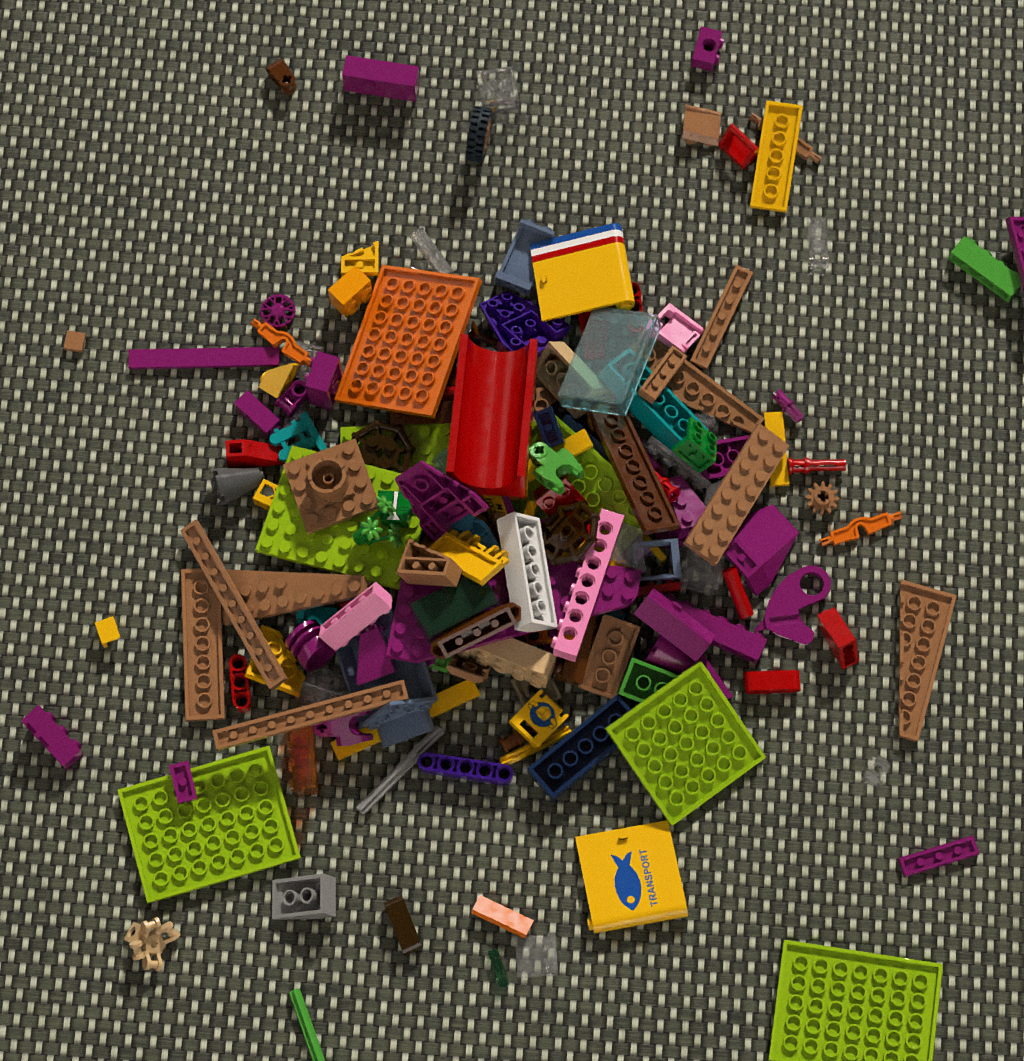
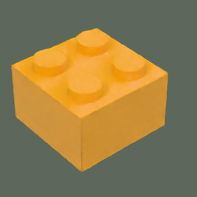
(350, 291)

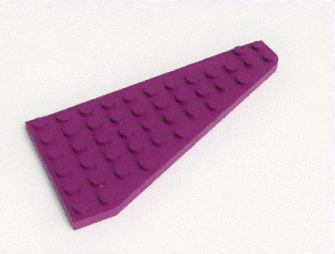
(409, 644)

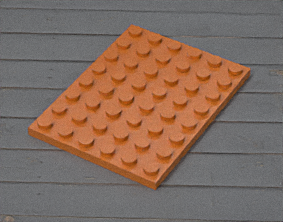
(408, 341)

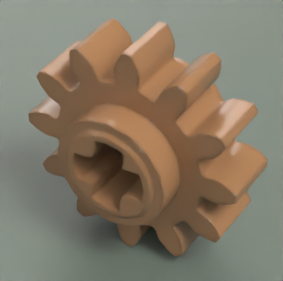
(828, 496)

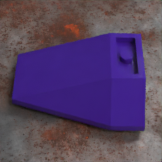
(518, 320)

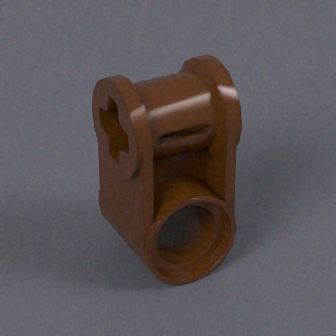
(282, 76)

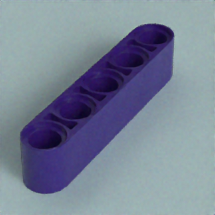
(473, 774)

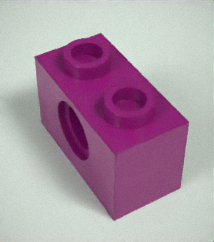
(707, 39)

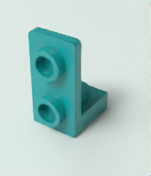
(318, 613)

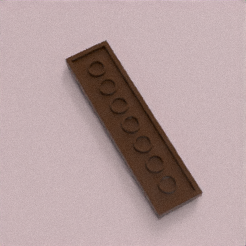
(635, 472)

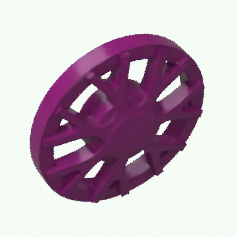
(278, 310)

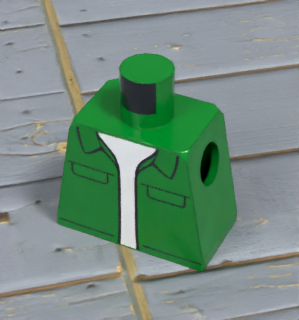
(403, 510)

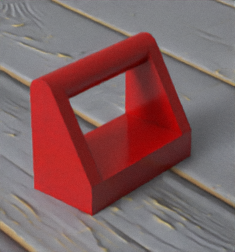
(738, 147)

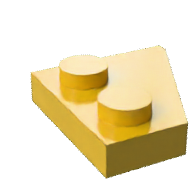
(365, 259)

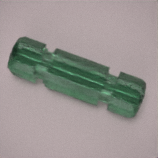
(498, 968)

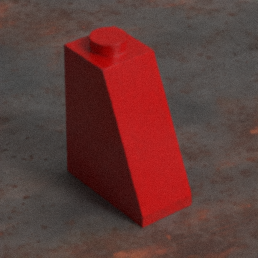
(838, 638)

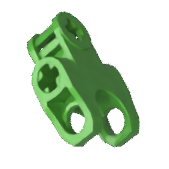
(553, 465)

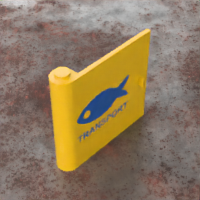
(631, 878)

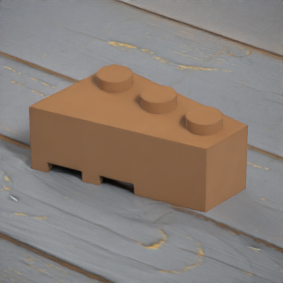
(427, 567)

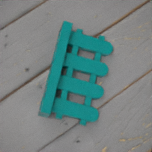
(304, 425)

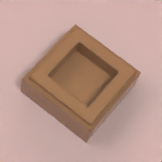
(74, 341)

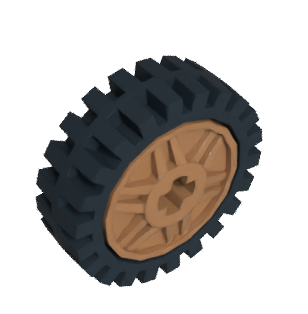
(479, 134)

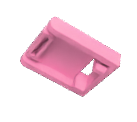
(680, 329)

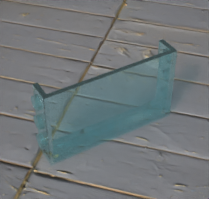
(609, 361)

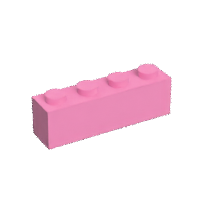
(356, 616)

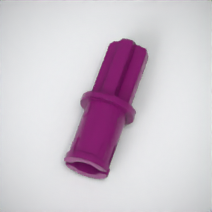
(788, 406)

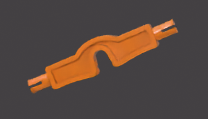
(277, 337)
(851, 532)

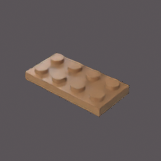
(609, 656)

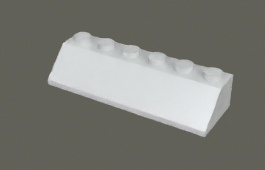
(527, 571)

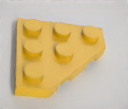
(285, 659)

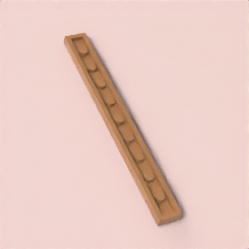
(234, 605)
(309, 715)

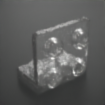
(536, 956)

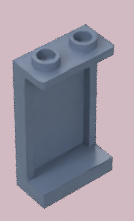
(517, 267)

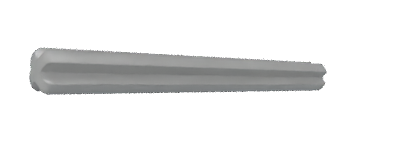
(407, 762)

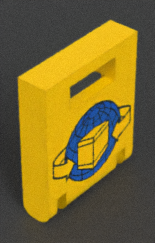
(541, 715)

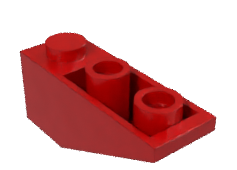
(251, 453)

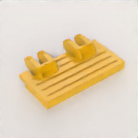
(471, 556)

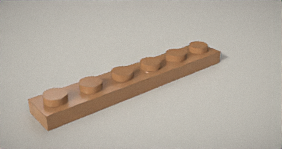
(721, 317)

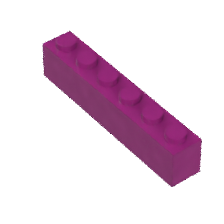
(728, 636)

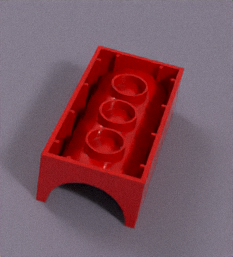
(492, 419)

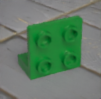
(698, 446)

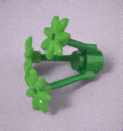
(369, 530)

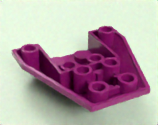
(761, 547)

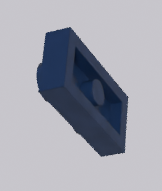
(549, 427)

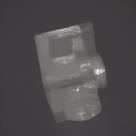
(872, 777)

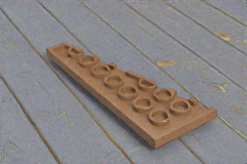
(704, 394)
(286, 592)
(922, 634)

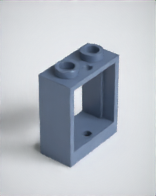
(674, 557)

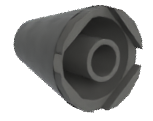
(234, 482)

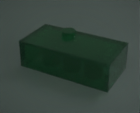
(452, 607)

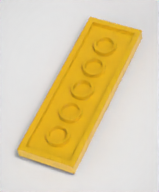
(776, 156)

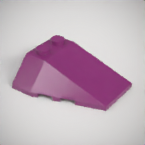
(437, 498)

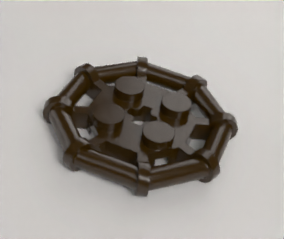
(385, 443)
(560, 523)

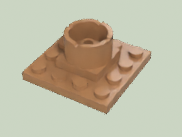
(331, 486)

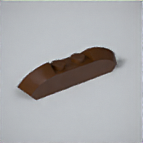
(476, 630)

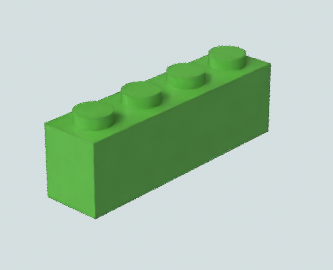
(985, 268)

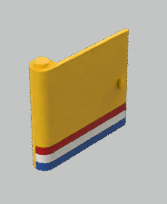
(582, 272)

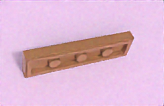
(662, 374)

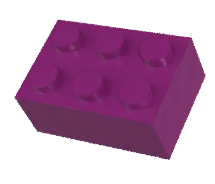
(323, 380)

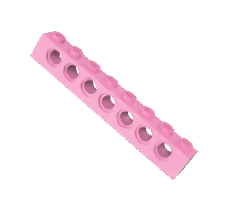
(570, 648)

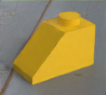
(278, 379)

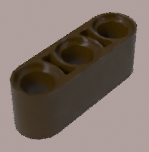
(403, 925)

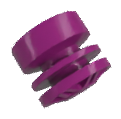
(308, 646)

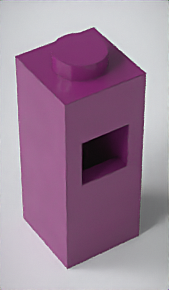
(257, 414)

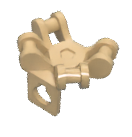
(150, 942)

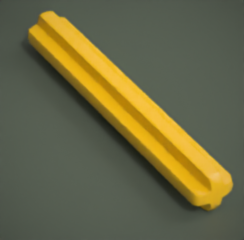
(528, 749)

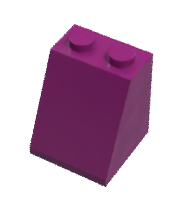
(372, 656)

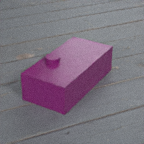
(381, 78)
(674, 624)

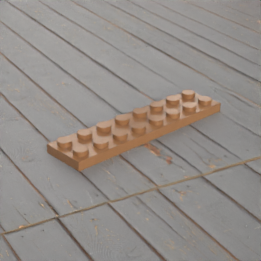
(736, 494)
(202, 648)

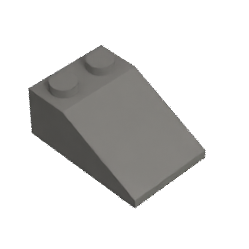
(304, 897)

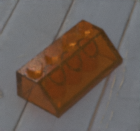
(303, 762)

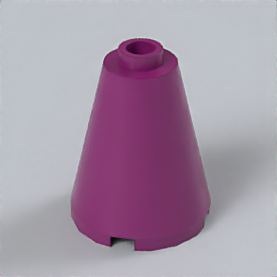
(668, 656)

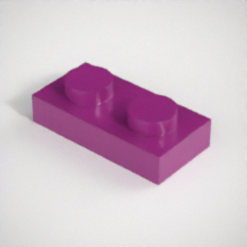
(183, 782)

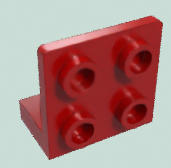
(549, 500)

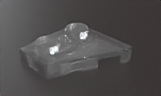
(629, 548)

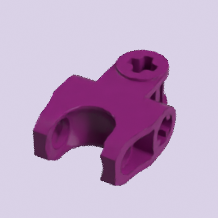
(344, 730)

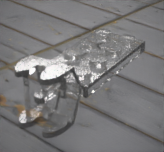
(671, 460)

